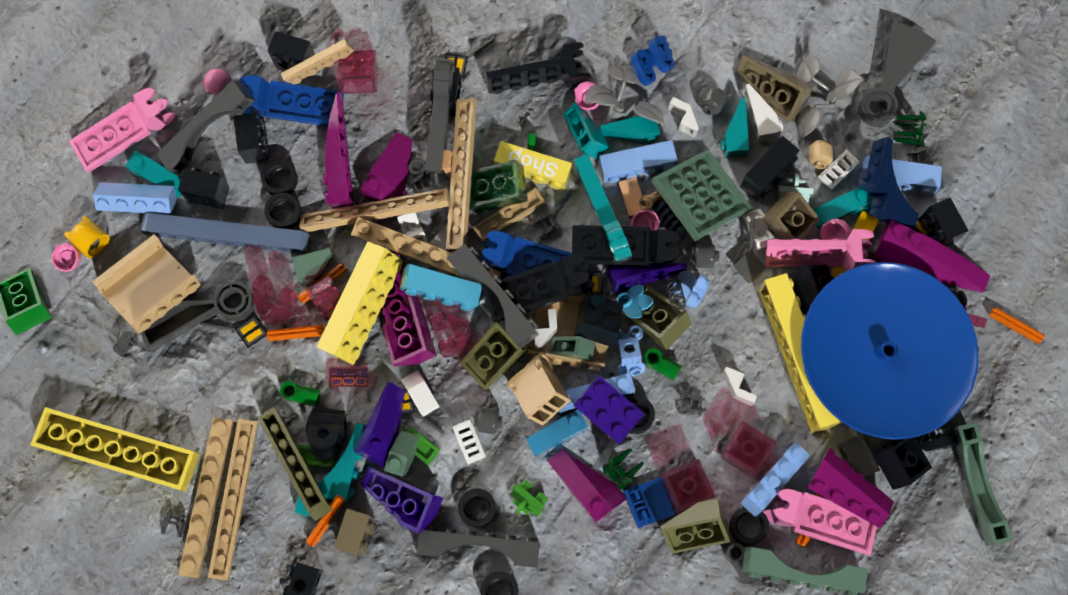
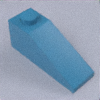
(557, 432)

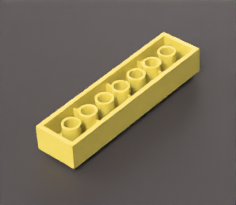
(787, 324)
(115, 449)

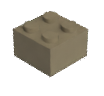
(791, 217)
(355, 533)

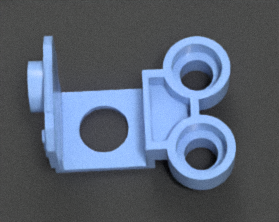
(693, 288)
(630, 361)

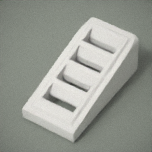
(847, 161)
(464, 425)

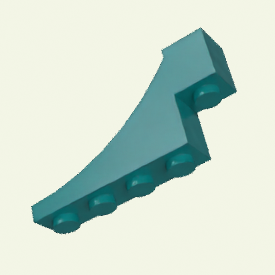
(342, 476)

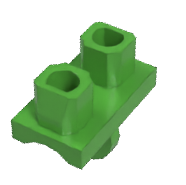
(525, 501)

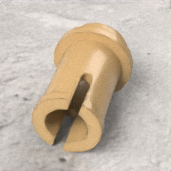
(647, 201)

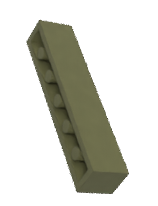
(295, 464)

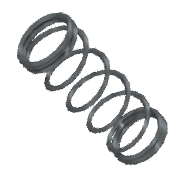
(676, 295)

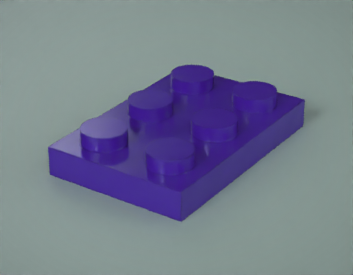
(608, 409)

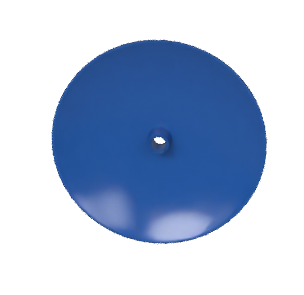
(928, 341)

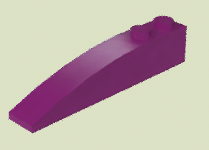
(337, 159)
(911, 248)
(406, 326)

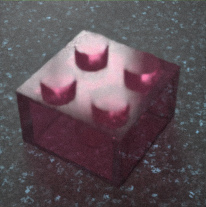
(358, 72)
(748, 449)
(687, 486)

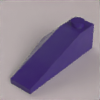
(625, 276)
(382, 426)
(406, 502)

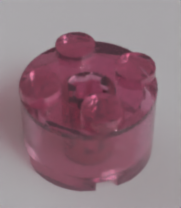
(324, 296)

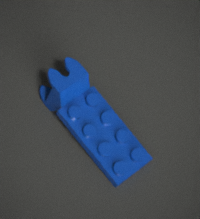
(290, 101)
(517, 254)

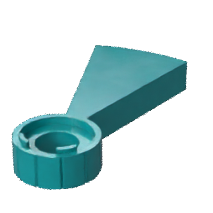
(602, 208)

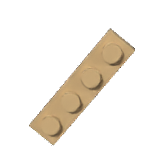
(317, 62)

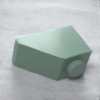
(312, 265)
(573, 347)
(402, 453)

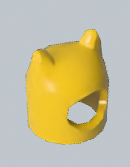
(85, 234)

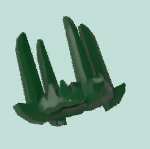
(918, 134)
(616, 472)

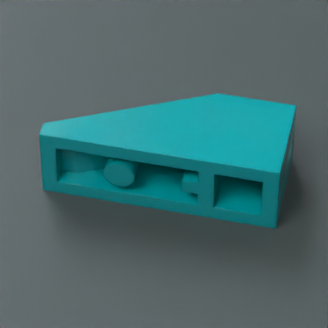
(632, 129)
(585, 132)
(736, 137)
(152, 172)
(844, 206)

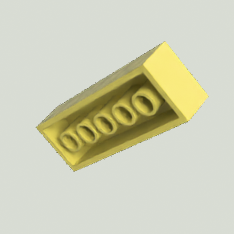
(360, 303)

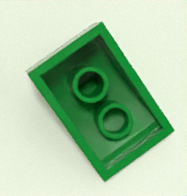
(23, 302)

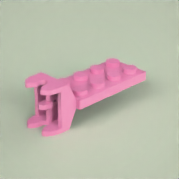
(121, 129)
(820, 252)
(822, 520)

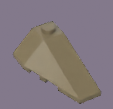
(779, 89)

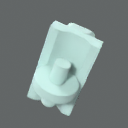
(795, 181)

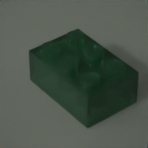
(497, 186)

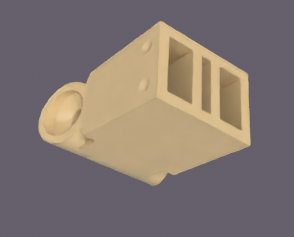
(539, 390)

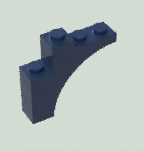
(881, 184)

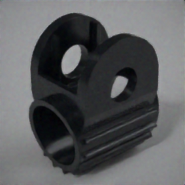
(326, 431)

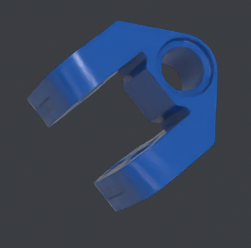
(657, 55)

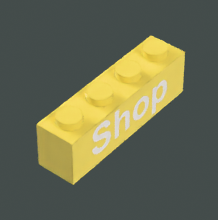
(537, 166)

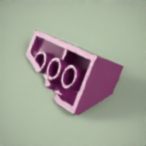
(390, 171)
(591, 489)

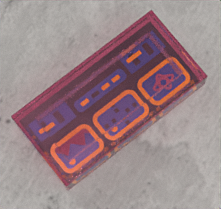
(348, 376)

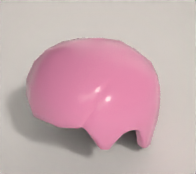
(216, 80)
(580, 93)
(646, 219)
(835, 230)
(66, 257)

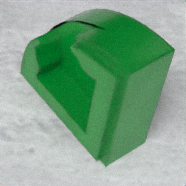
(532, 140)

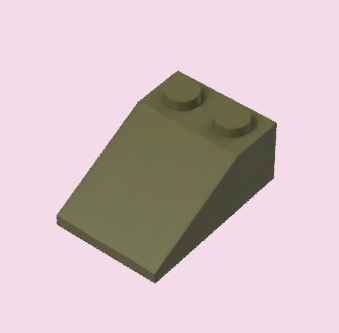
(661, 321)
(493, 356)
(697, 527)

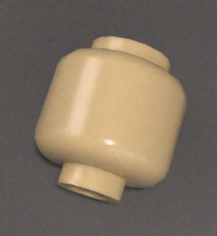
(820, 154)

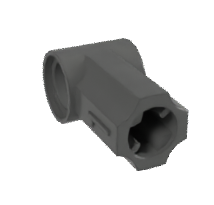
(737, 563)

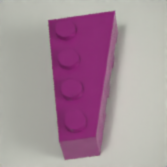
(850, 490)

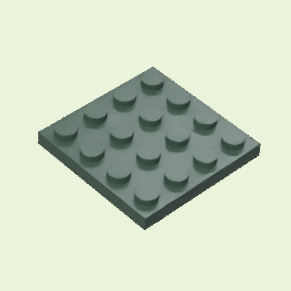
(701, 194)

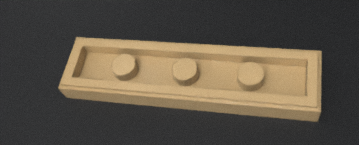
(509, 215)

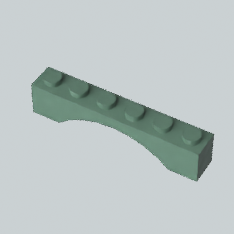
(989, 515)
(764, 563)

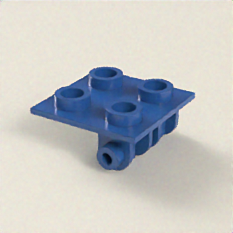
(649, 502)

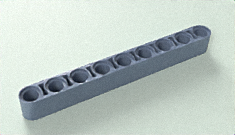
(225, 233)

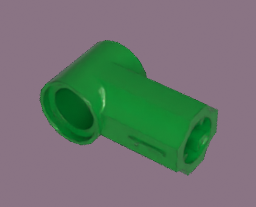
(663, 364)
(301, 395)

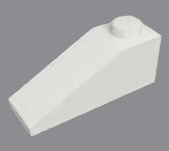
(762, 116)

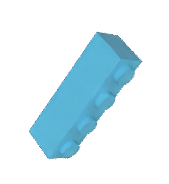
(440, 287)

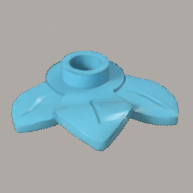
(635, 301)

